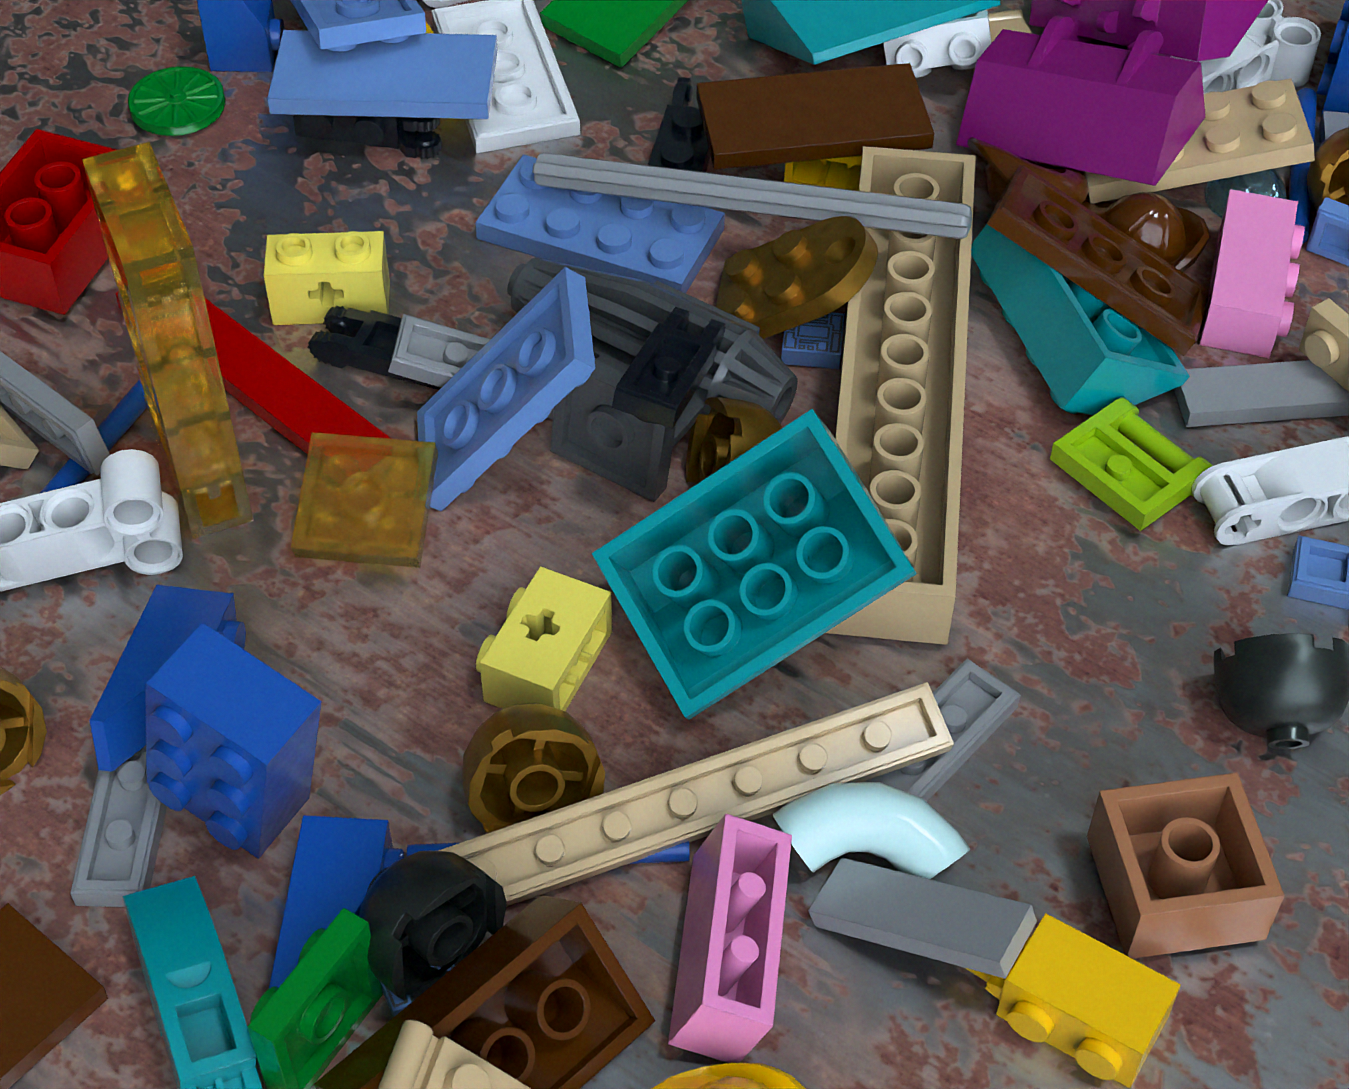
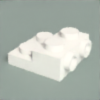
(950, 43)

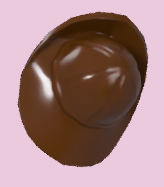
(1002, 165)
(1158, 225)

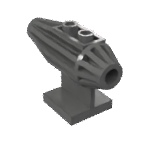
(621, 321)

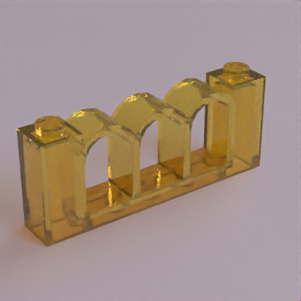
(170, 336)

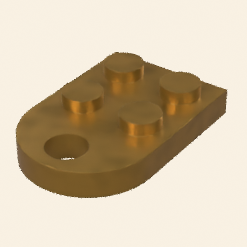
(798, 275)

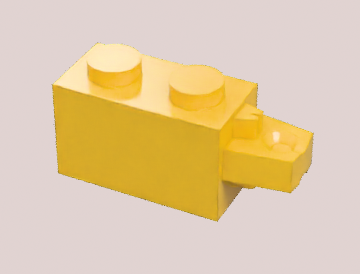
(1084, 1000)

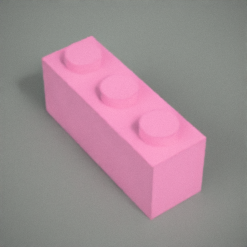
(1253, 274)
(731, 940)

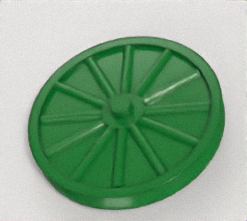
(176, 101)

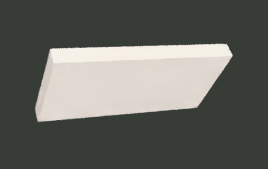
(528, 87)

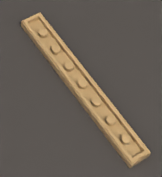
(694, 798)

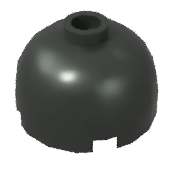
(1283, 686)
(428, 914)

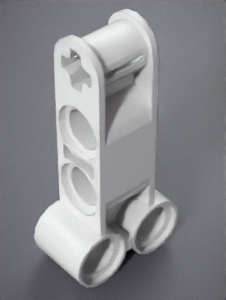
(1270, 50)
(1277, 492)
(92, 525)

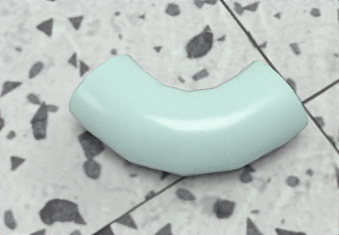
(874, 821)

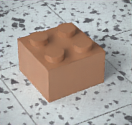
(1183, 865)

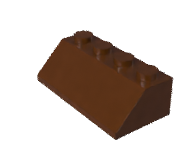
(530, 1000)

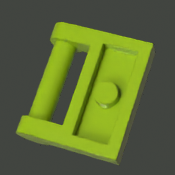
(1121, 471)

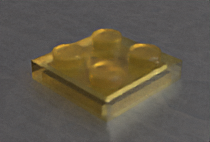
(365, 500)

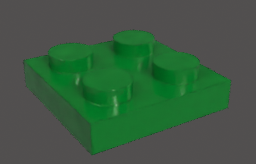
(317, 1006)

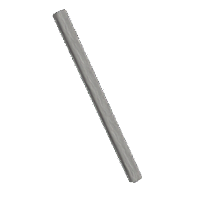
(753, 195)

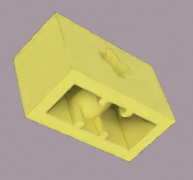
(325, 270)
(546, 642)

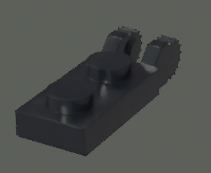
(410, 135)
(681, 136)
(358, 341)
(668, 370)

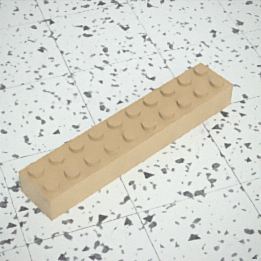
(907, 392)

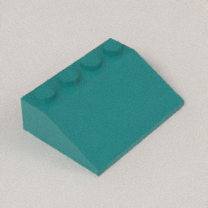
(834, 28)
(753, 563)

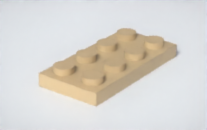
(1240, 135)

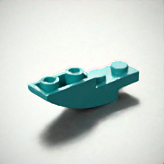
(191, 988)

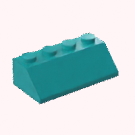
(1071, 336)

